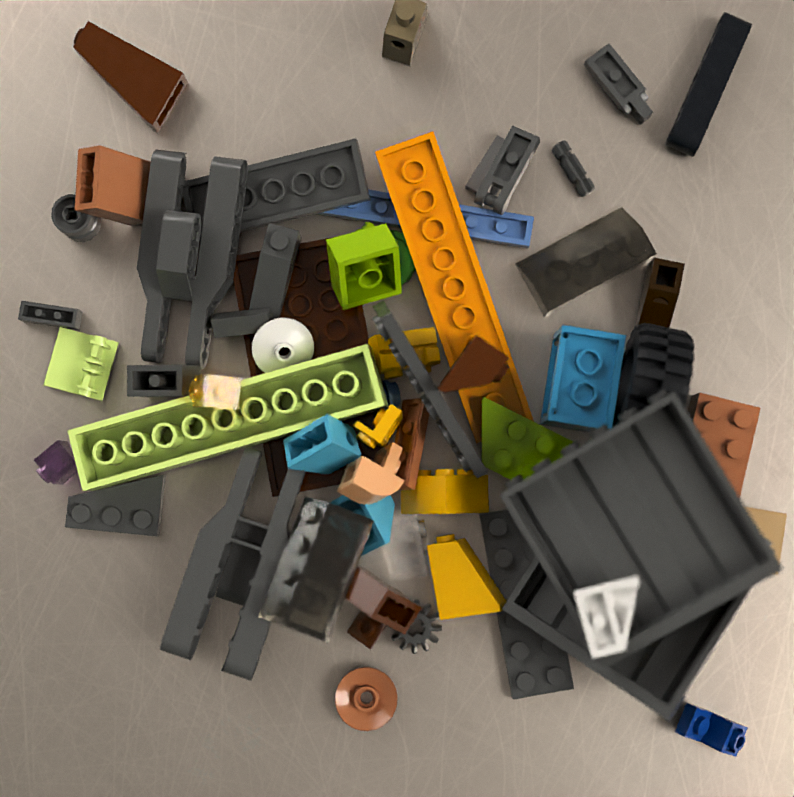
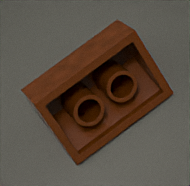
(475, 367)

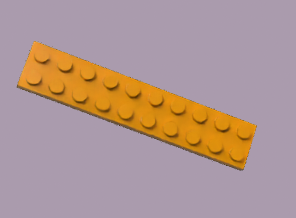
(447, 266)

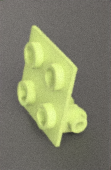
(81, 363)

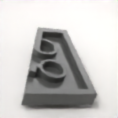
(120, 508)

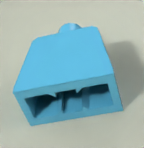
(322, 446)

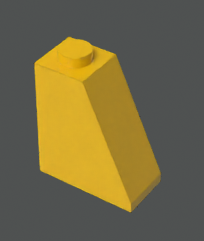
(461, 580)

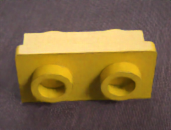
(385, 425)

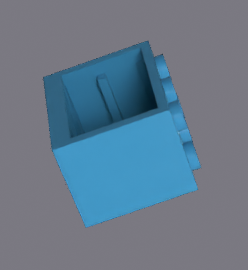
(582, 379)

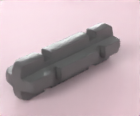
(573, 168)

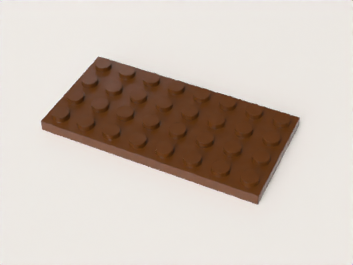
(333, 330)

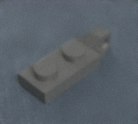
(619, 83)

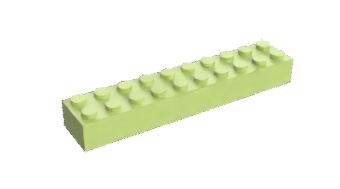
(269, 409)

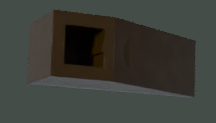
(660, 292)

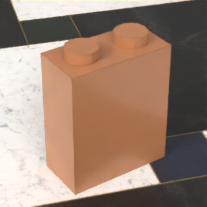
(111, 185)

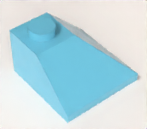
(379, 512)

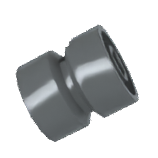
(74, 224)

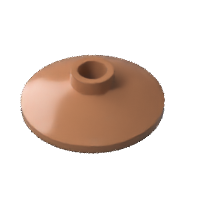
(365, 715)

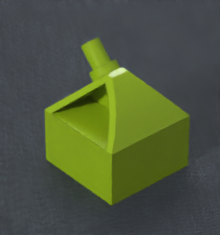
(364, 265)

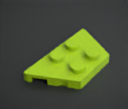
(514, 442)

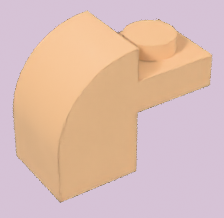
(372, 480)

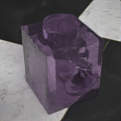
(56, 463)

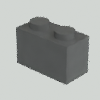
(160, 380)

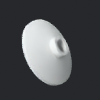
(279, 334)

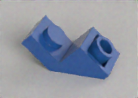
(711, 729)

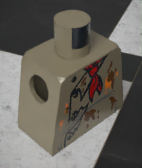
(405, 26)

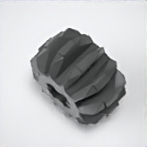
(420, 637)

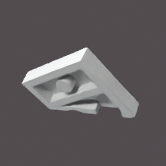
(607, 614)

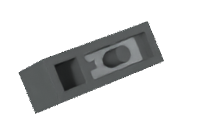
(275, 268)

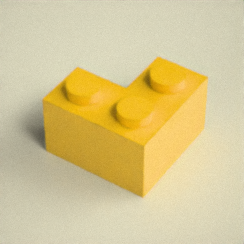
(446, 493)

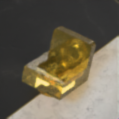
(215, 391)

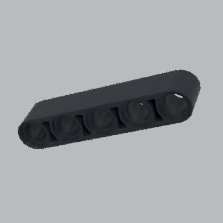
(708, 84)

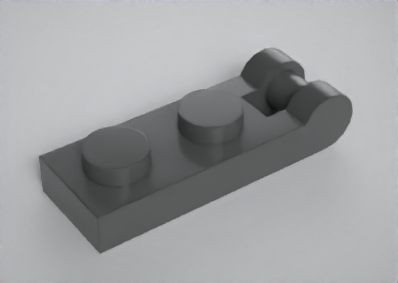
(507, 169)

